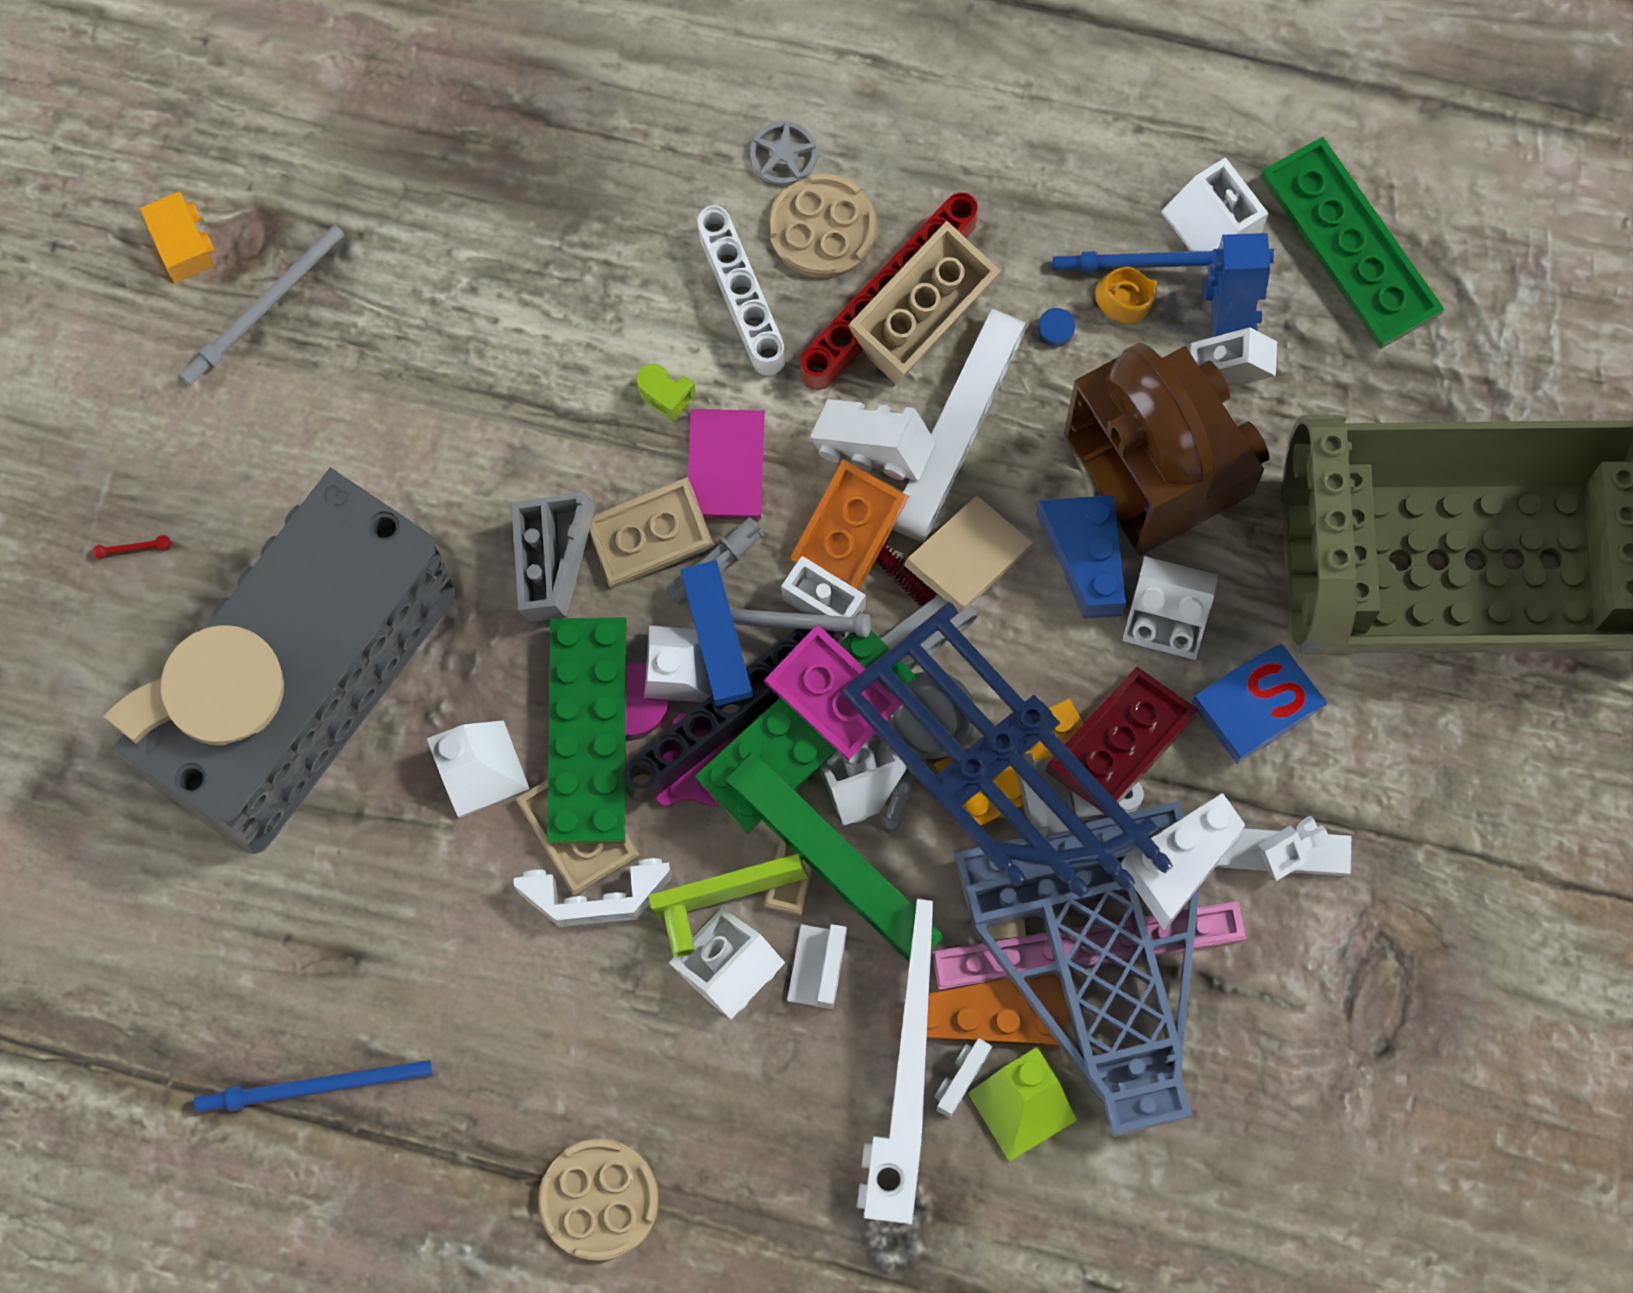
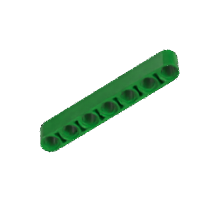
(826, 852)

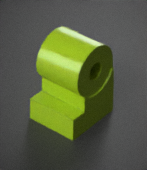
(664, 393)

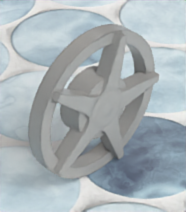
(783, 153)

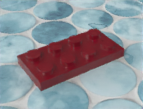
(1126, 735)

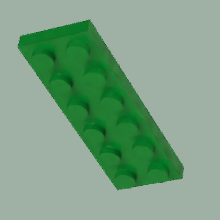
(1352, 242)
(587, 731)
(785, 740)

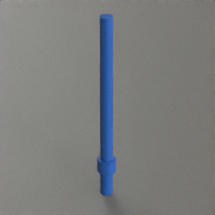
(1090, 262)
(237, 1098)

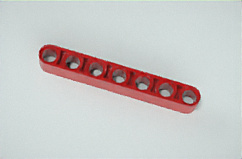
(838, 358)

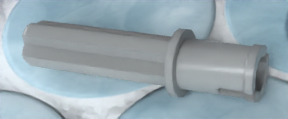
(725, 552)

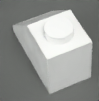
(1239, 355)

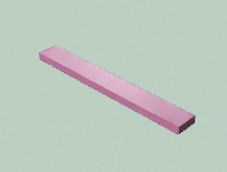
(976, 965)

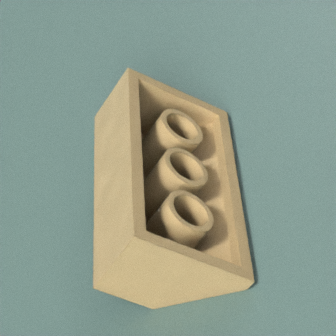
(922, 302)

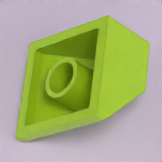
(1022, 1104)

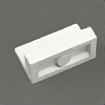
(817, 966)

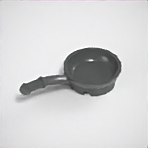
(920, 740)

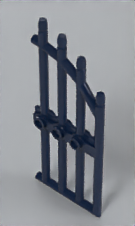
(994, 753)

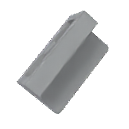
(1035, 809)

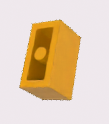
(178, 237)

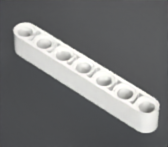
(960, 422)

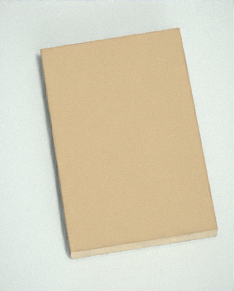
(649, 533)
(968, 554)
(578, 864)

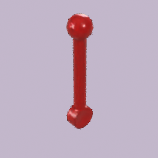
(162, 543)

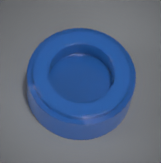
(1056, 327)

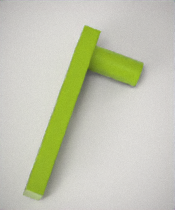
(676, 902)

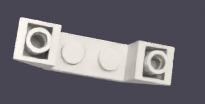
(541, 892)

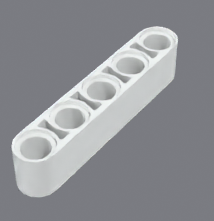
(741, 274)

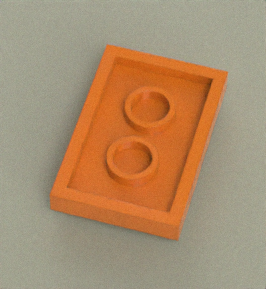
(851, 524)

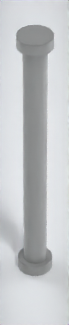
(860, 625)

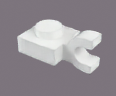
(1288, 848)

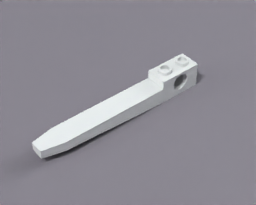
(904, 1144)

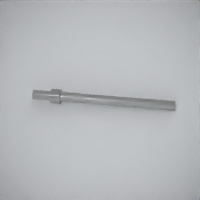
(212, 353)

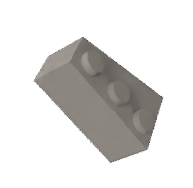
(549, 552)

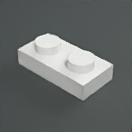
(951, 1091)

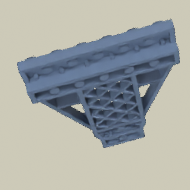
(1136, 1083)

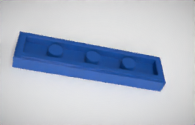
(716, 633)

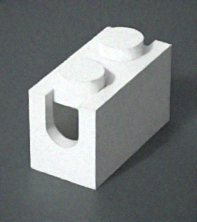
(821, 592)

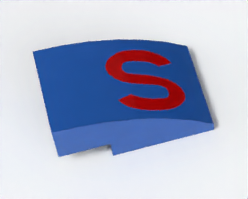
(1258, 702)

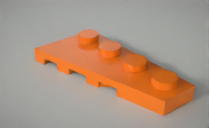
(996, 1013)

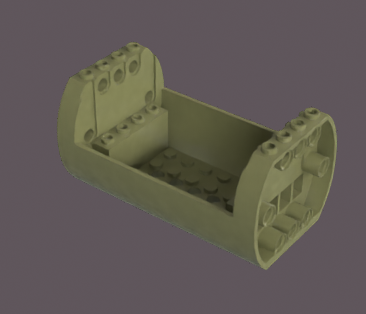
(1452, 492)

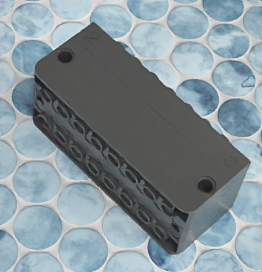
(344, 609)

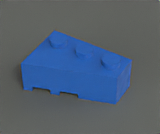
(1237, 282)
(1088, 548)

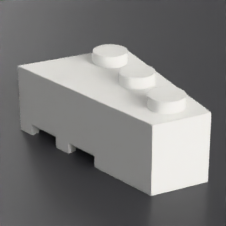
(874, 439)
(1194, 849)

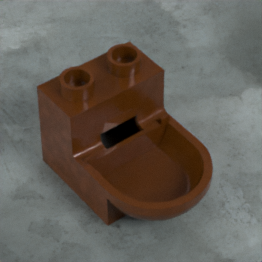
(1162, 442)

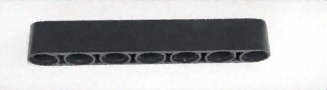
(706, 715)

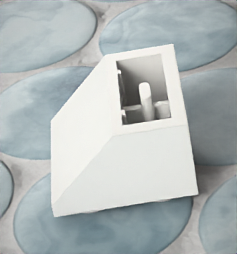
(1213, 206)
(1170, 608)

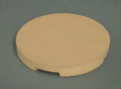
(822, 226)
(222, 685)
(598, 1200)

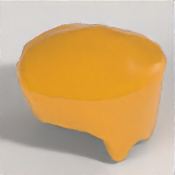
(1125, 295)

